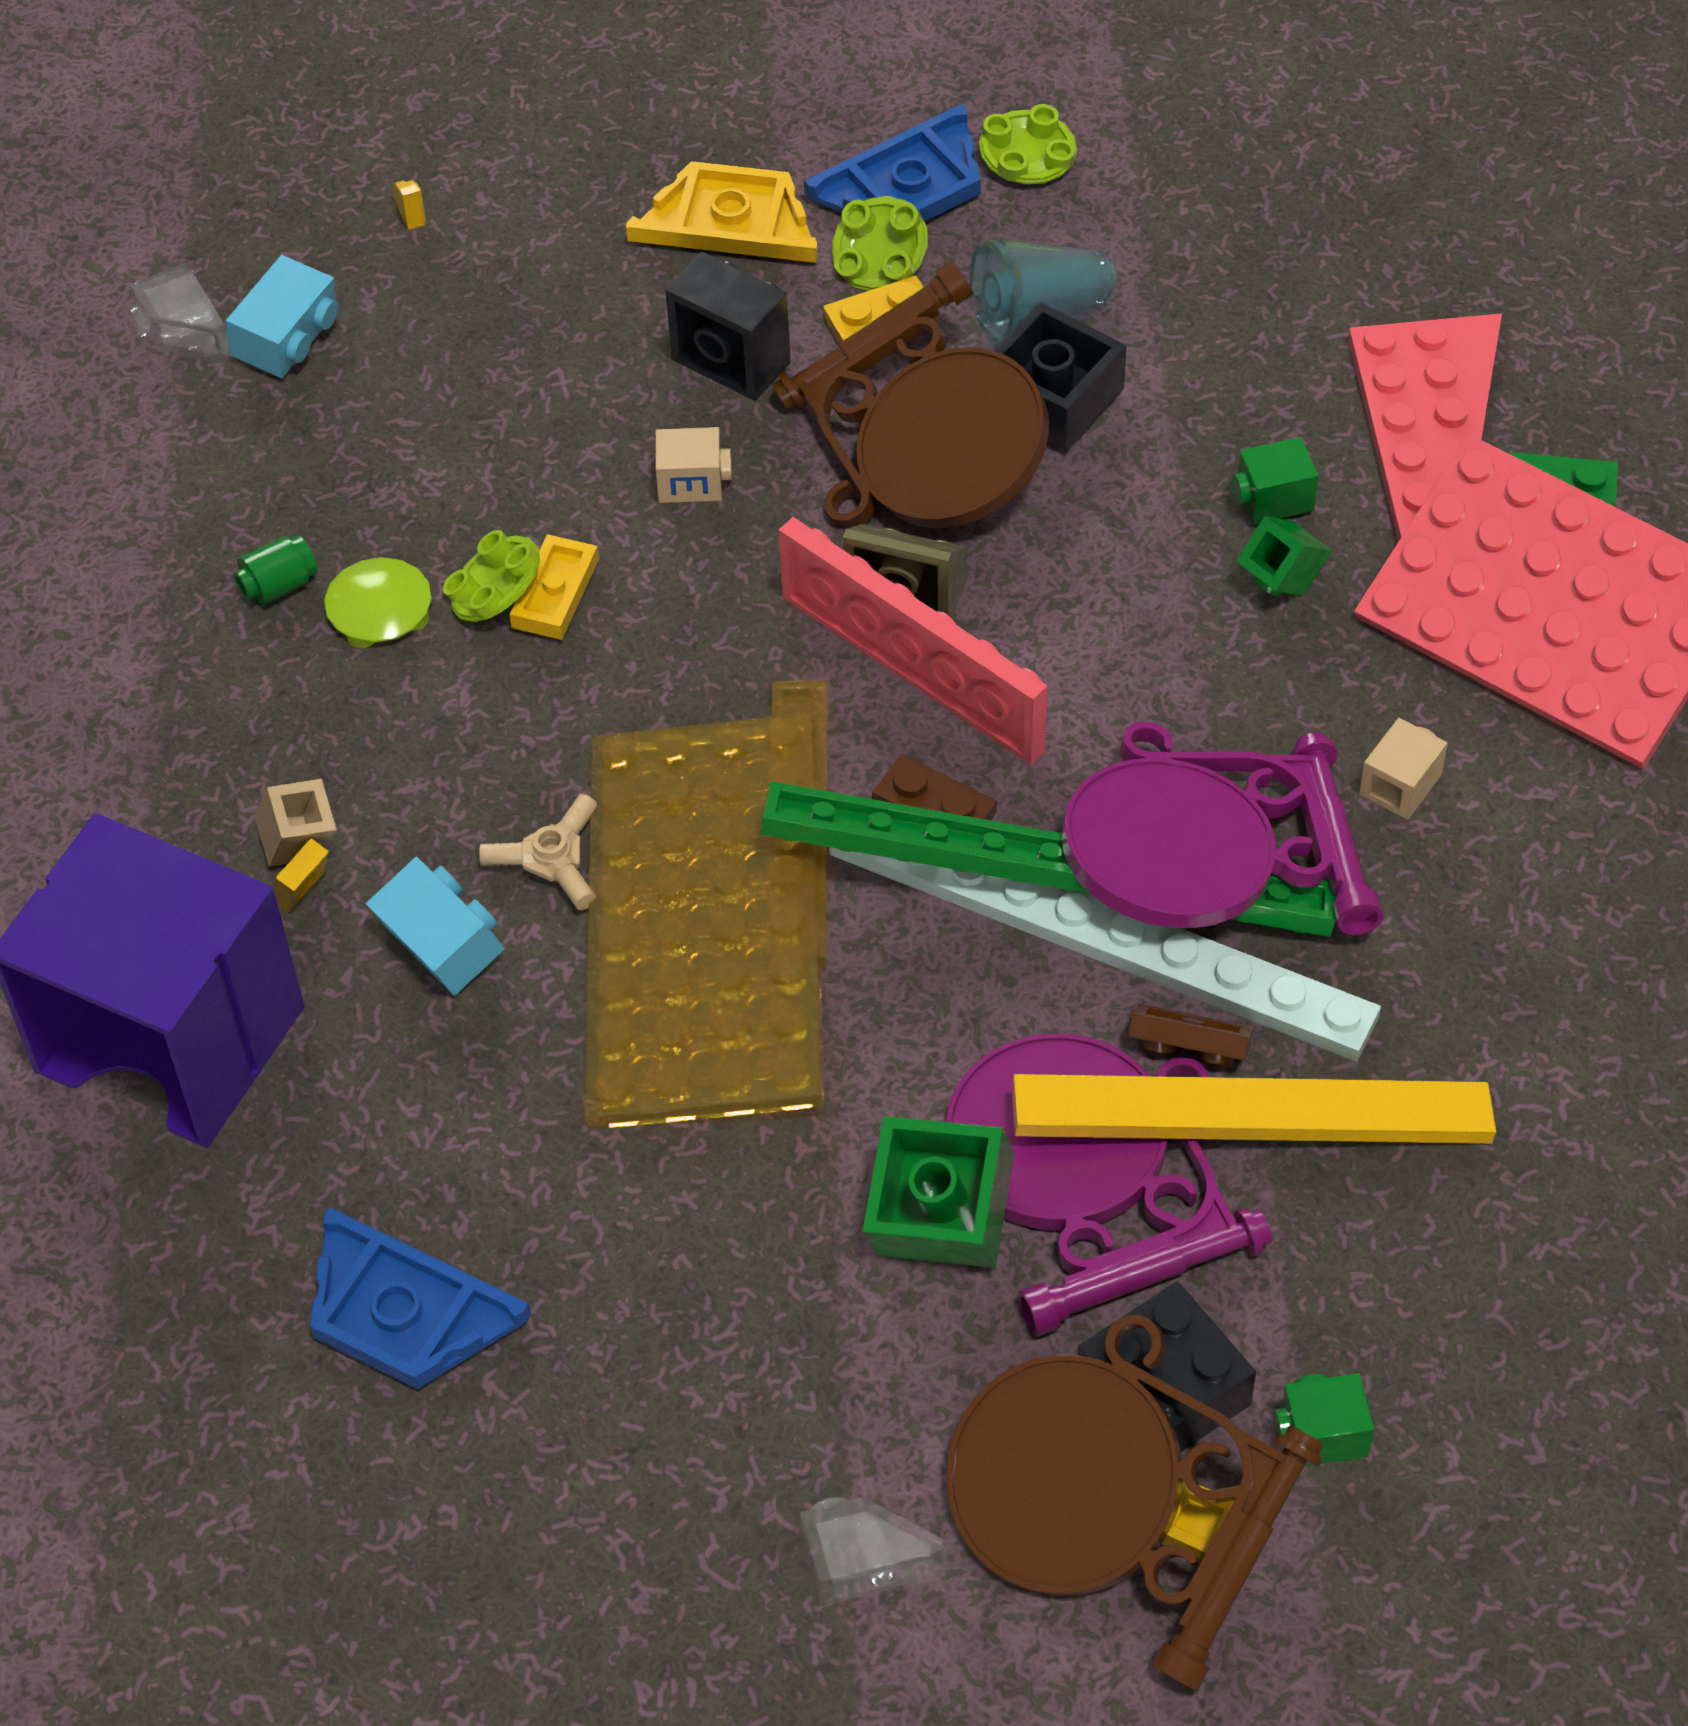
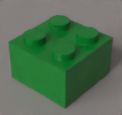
(939, 1191)

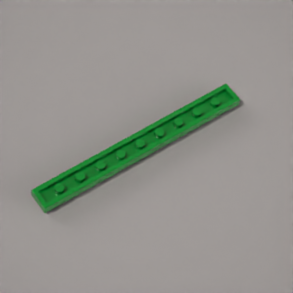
(987, 849)

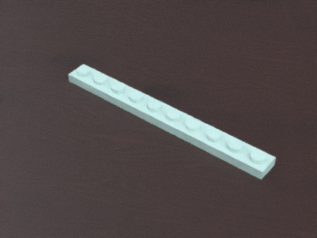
(1153, 952)

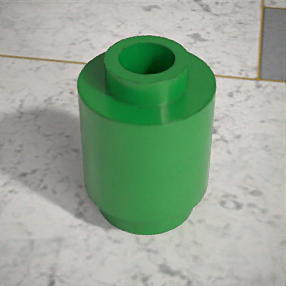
(275, 569)

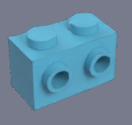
(282, 316)
(436, 925)

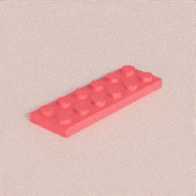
(914, 640)

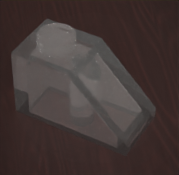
(179, 316)
(866, 1550)

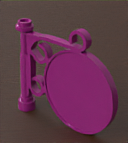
(1195, 849)
(1089, 1180)

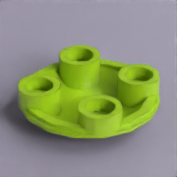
(1027, 145)
(879, 242)
(493, 576)
(378, 601)

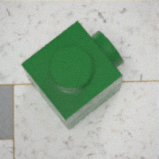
(1276, 480)
(1283, 557)
(1331, 1412)

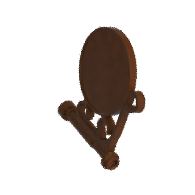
(944, 434)
(1077, 1475)

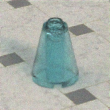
(1019, 275)

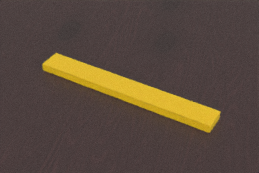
(1252, 1109)

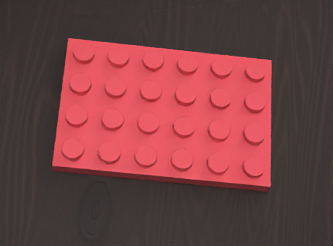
(1543, 599)

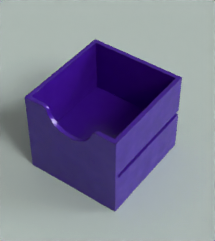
(151, 970)

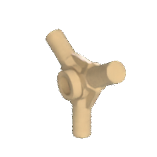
(550, 852)

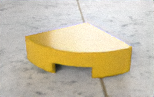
(409, 202)

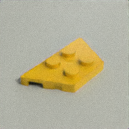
(729, 213)

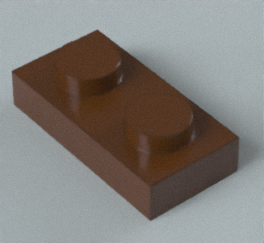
(923, 787)
(1166, 1029)

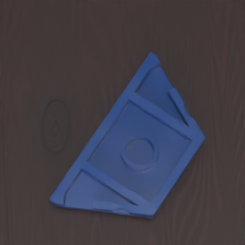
(923, 166)
(403, 1305)

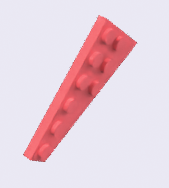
(1422, 397)

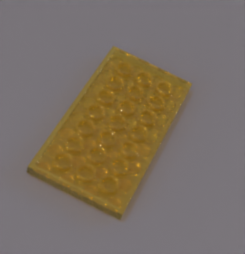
(701, 927)

